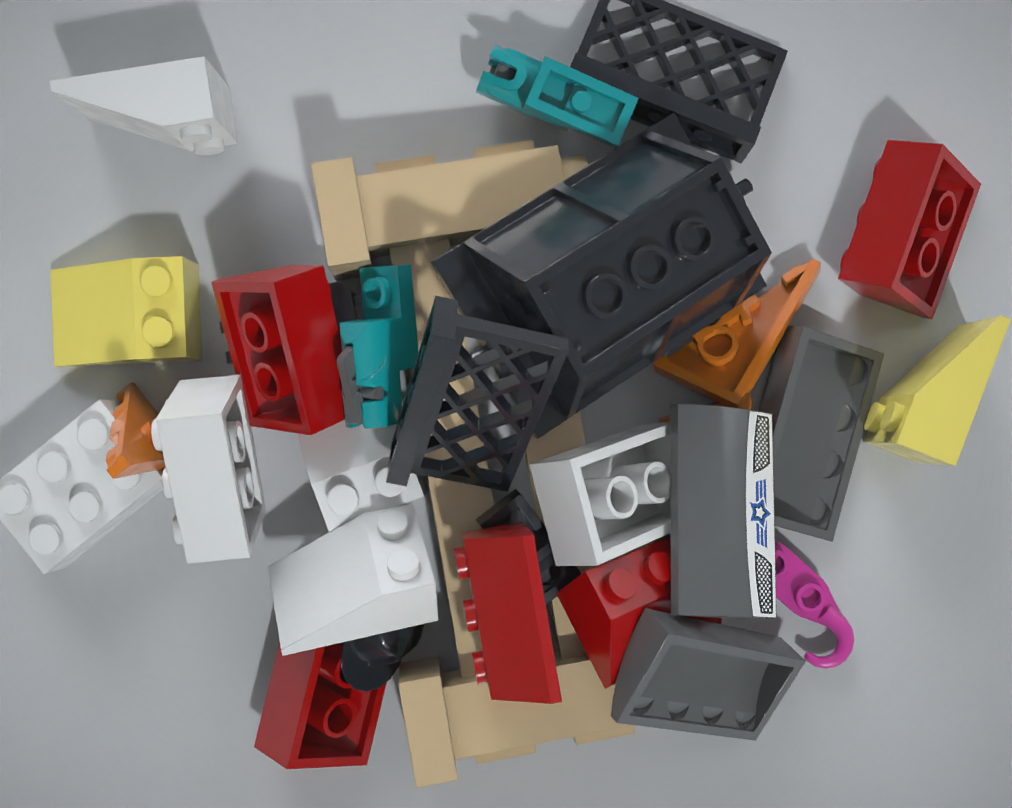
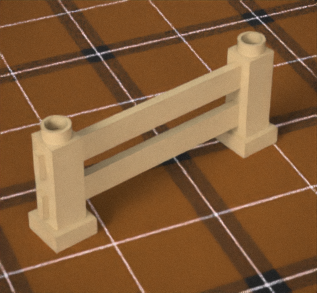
(414, 216)

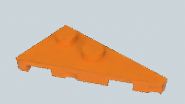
(732, 353)
(133, 436)

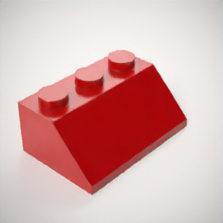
(910, 227)
(284, 346)
(610, 600)
(508, 614)
(314, 714)

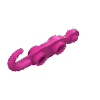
(811, 599)

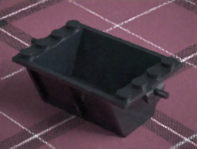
(615, 262)

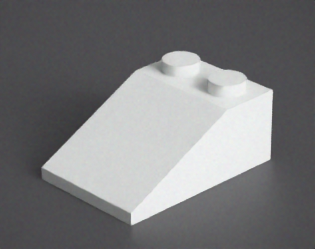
(167, 102)
(351, 472)
(355, 582)

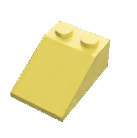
(126, 312)
(936, 401)

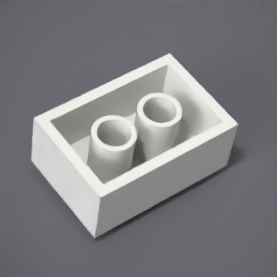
(210, 468)
(606, 495)
(65, 498)

